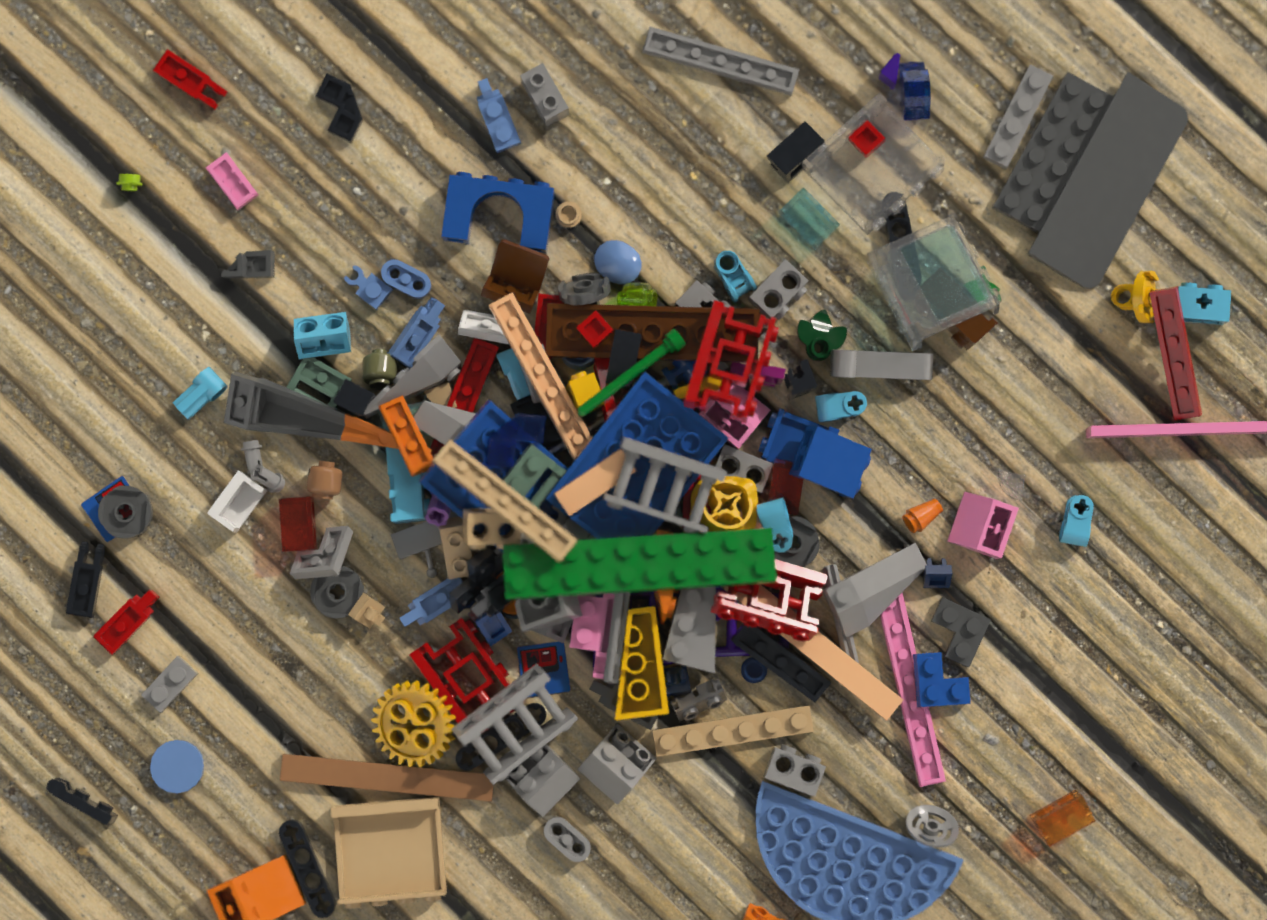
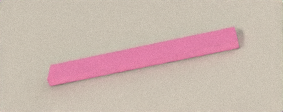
(1176, 429)
(916, 719)

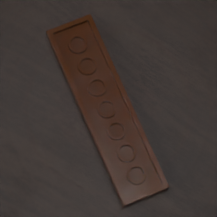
(651, 321)

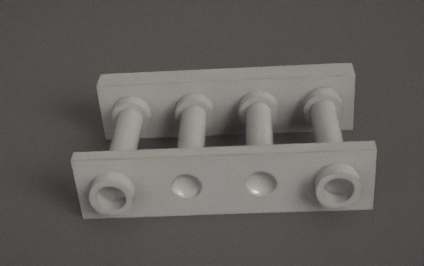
(659, 458)
(492, 713)

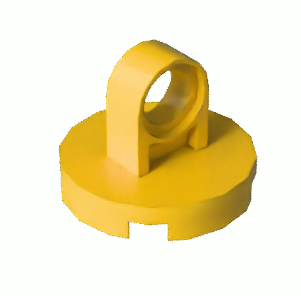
(1139, 296)

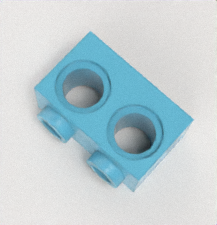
(322, 335)

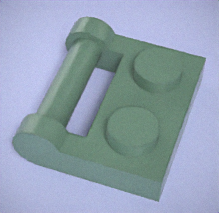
(319, 377)
(528, 470)

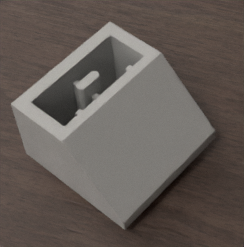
(617, 764)
(542, 779)

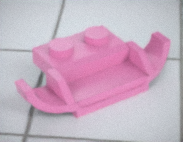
(593, 629)

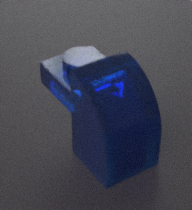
(915, 91)

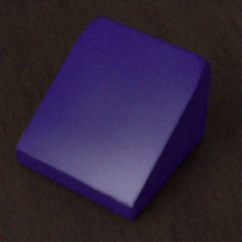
(890, 72)

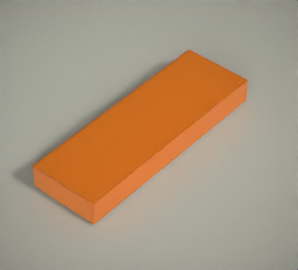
(407, 435)

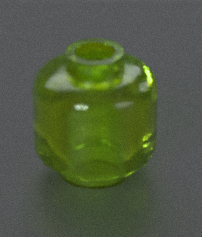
(637, 295)

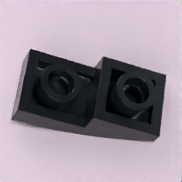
(623, 355)

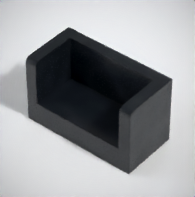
(353, 398)

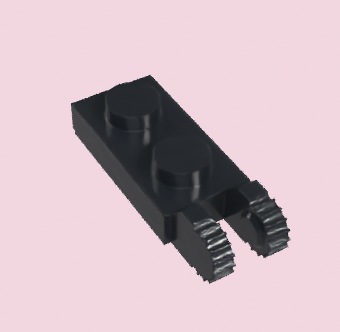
(85, 582)
(80, 800)

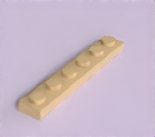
(504, 501)
(733, 730)

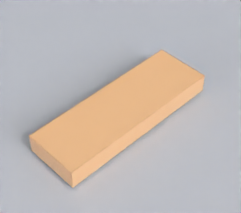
(592, 483)

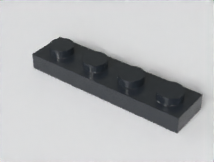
(781, 661)

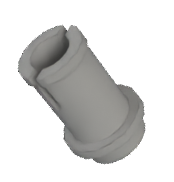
(252, 454)
(273, 481)

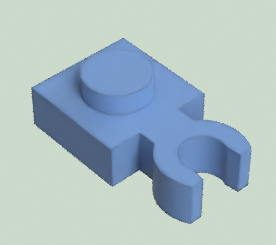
(371, 289)

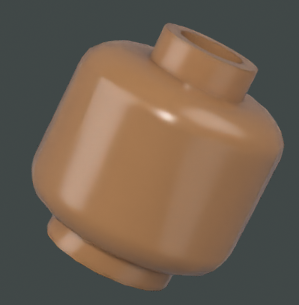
(324, 480)

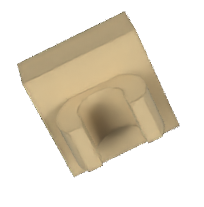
(367, 611)

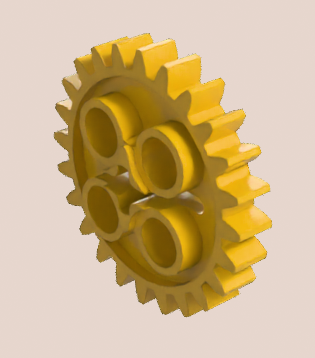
(413, 746)

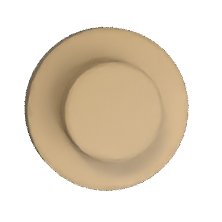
(568, 214)

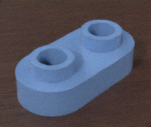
(406, 279)

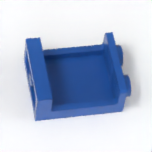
(785, 436)
(831, 461)

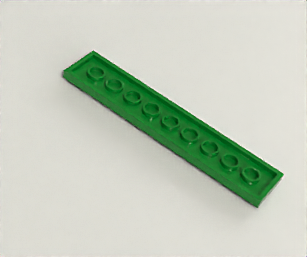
(641, 564)

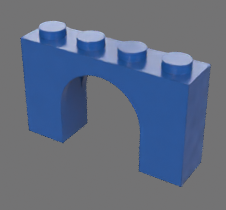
(467, 193)

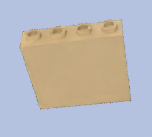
(389, 851)

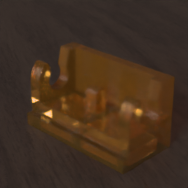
(1062, 818)

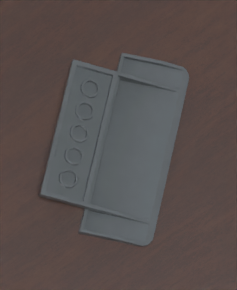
(1090, 172)

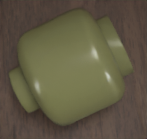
(379, 369)

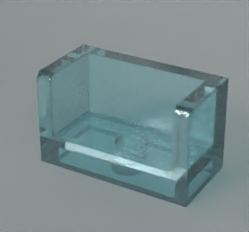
(809, 218)

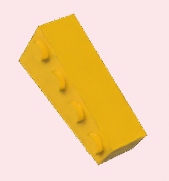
(642, 672)

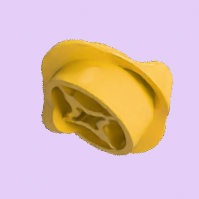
(739, 491)

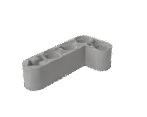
(881, 364)

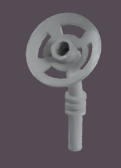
(932, 827)

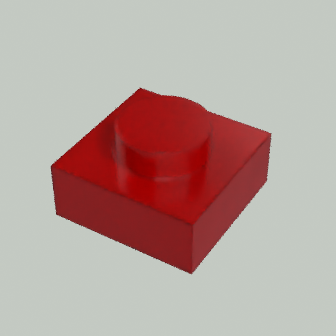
(866, 139)
(595, 329)

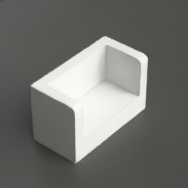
(237, 501)

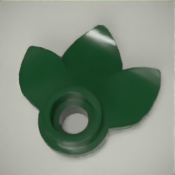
(820, 331)

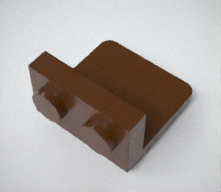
(516, 272)

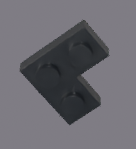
(480, 574)

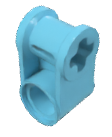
(735, 276)
(835, 406)
(776, 516)
(1077, 527)

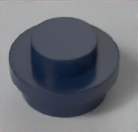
(753, 670)

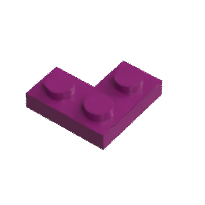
(772, 374)

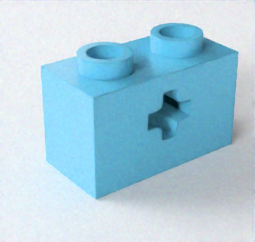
(1216, 299)

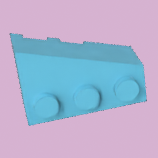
(405, 491)

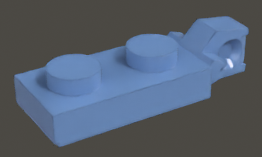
(497, 117)
(417, 333)
(430, 603)

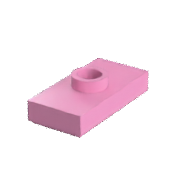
(232, 181)

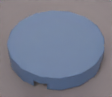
(177, 766)

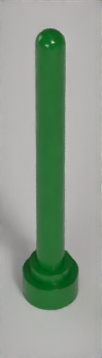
(671, 343)

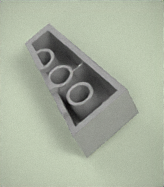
(693, 630)

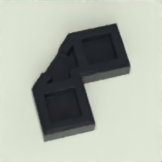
(348, 116)

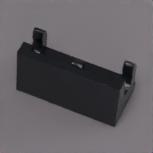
(792, 151)
(801, 382)

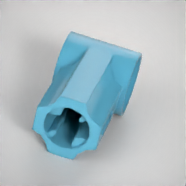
(512, 368)
(205, 388)

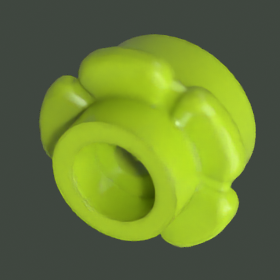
(129, 182)

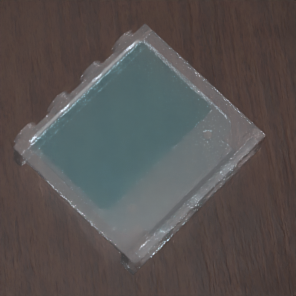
(932, 280)

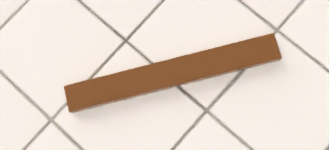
(386, 777)

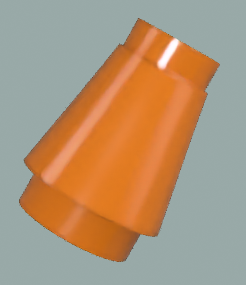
(922, 515)

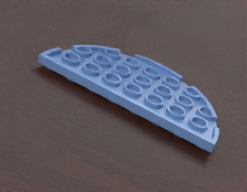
(845, 864)

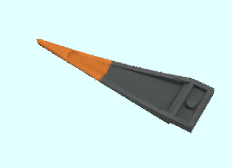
(269, 407)

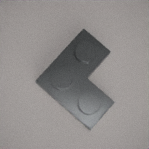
(968, 630)

